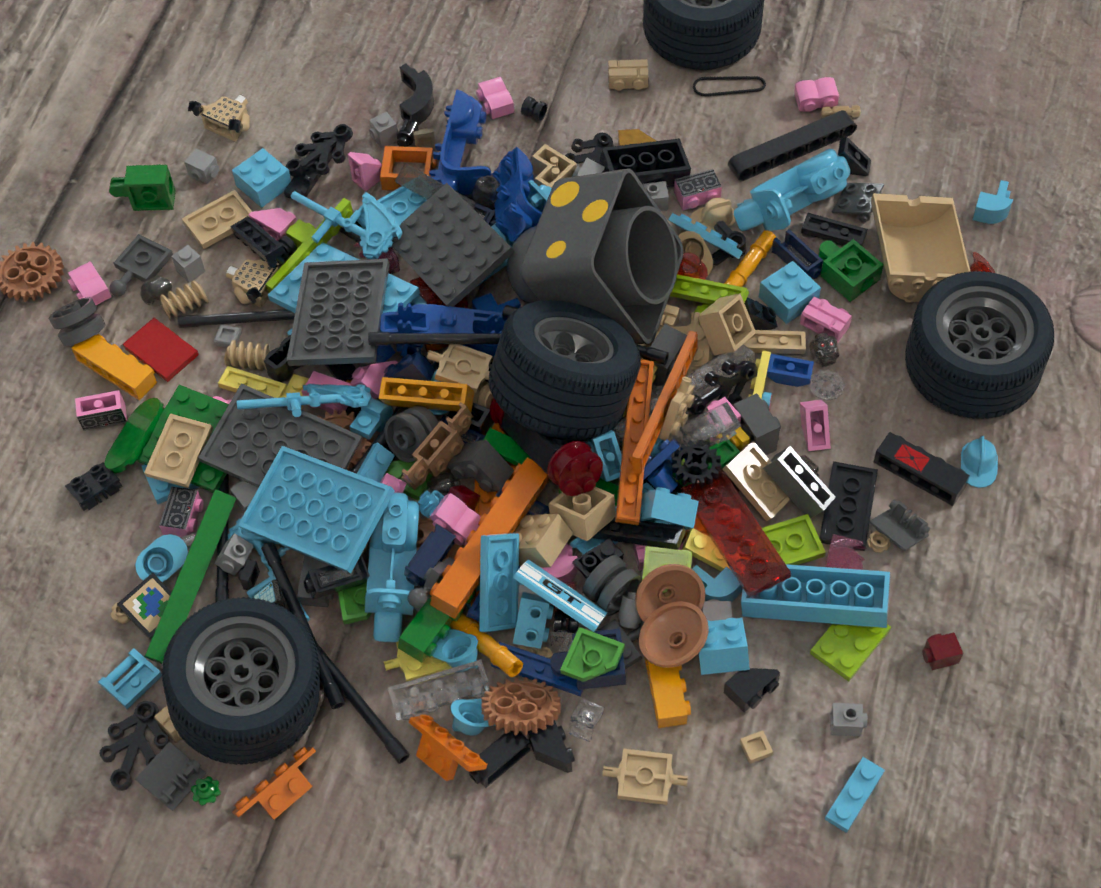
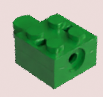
(146, 187)
(849, 268)

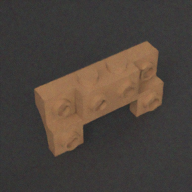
(438, 448)

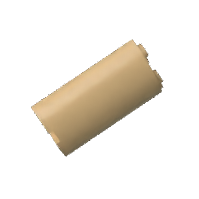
(918, 242)

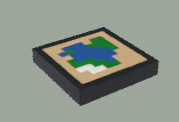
(146, 604)

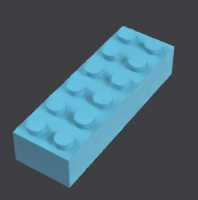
(824, 597)

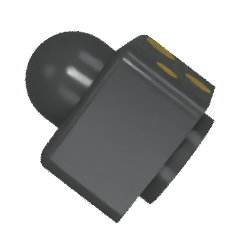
(601, 249)

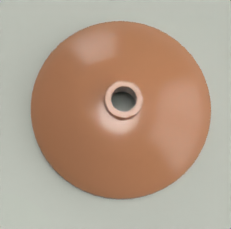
(682, 586)
(669, 626)

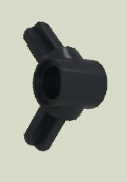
(738, 237)

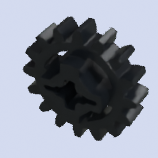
(696, 464)

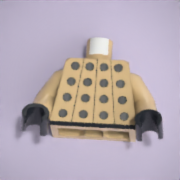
(224, 116)
(251, 279)

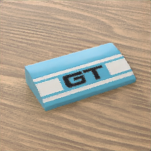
(560, 595)

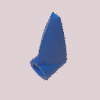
(663, 476)

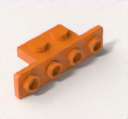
(442, 750)
(281, 790)

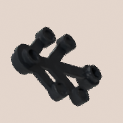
(594, 143)
(321, 149)
(744, 372)
(133, 742)

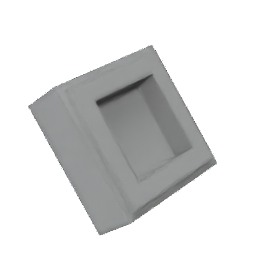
(226, 335)

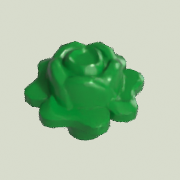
(205, 790)

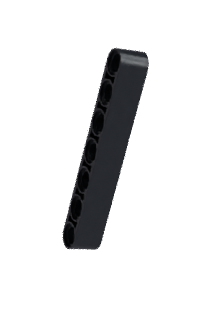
(792, 145)

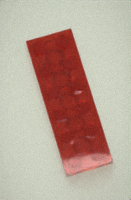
(738, 535)

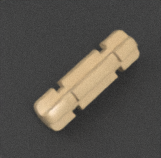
(854, 111)

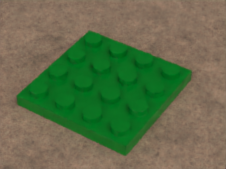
(197, 407)

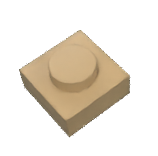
(756, 747)

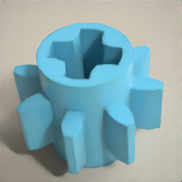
(429, 501)

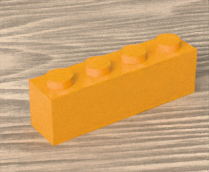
(115, 365)
(428, 394)
(668, 695)

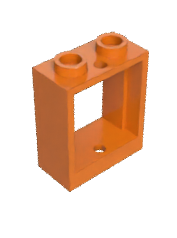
(404, 154)

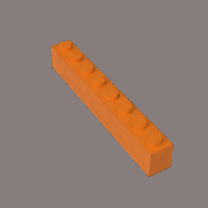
(504, 517)

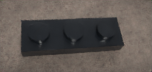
(832, 230)

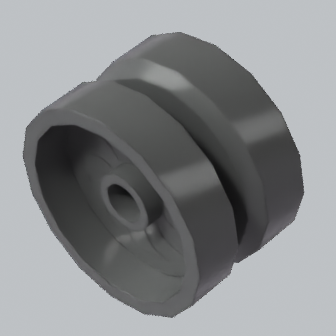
(77, 321)
(408, 430)
(609, 583)

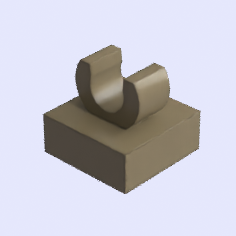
(424, 138)

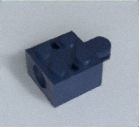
(612, 678)

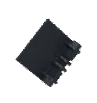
(92, 483)

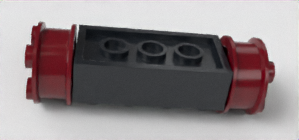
(566, 462)

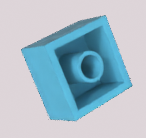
(261, 177)
(788, 291)
(667, 508)
(725, 647)

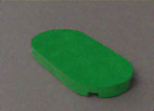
(134, 435)

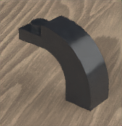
(421, 103)

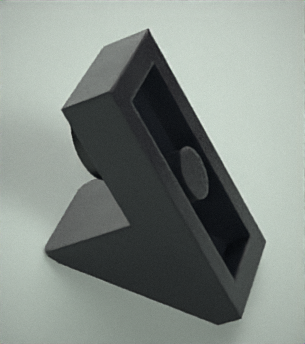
(857, 160)

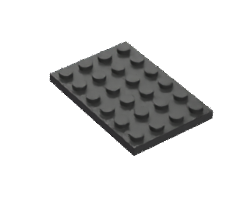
(450, 245)
(337, 311)
(251, 438)

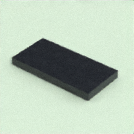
(851, 509)

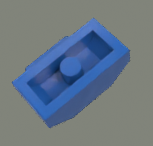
(789, 370)

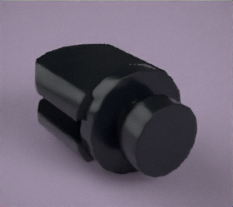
(405, 135)

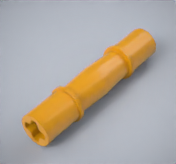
(750, 261)
(488, 646)

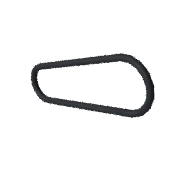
(728, 92)

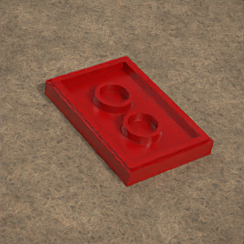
(160, 349)

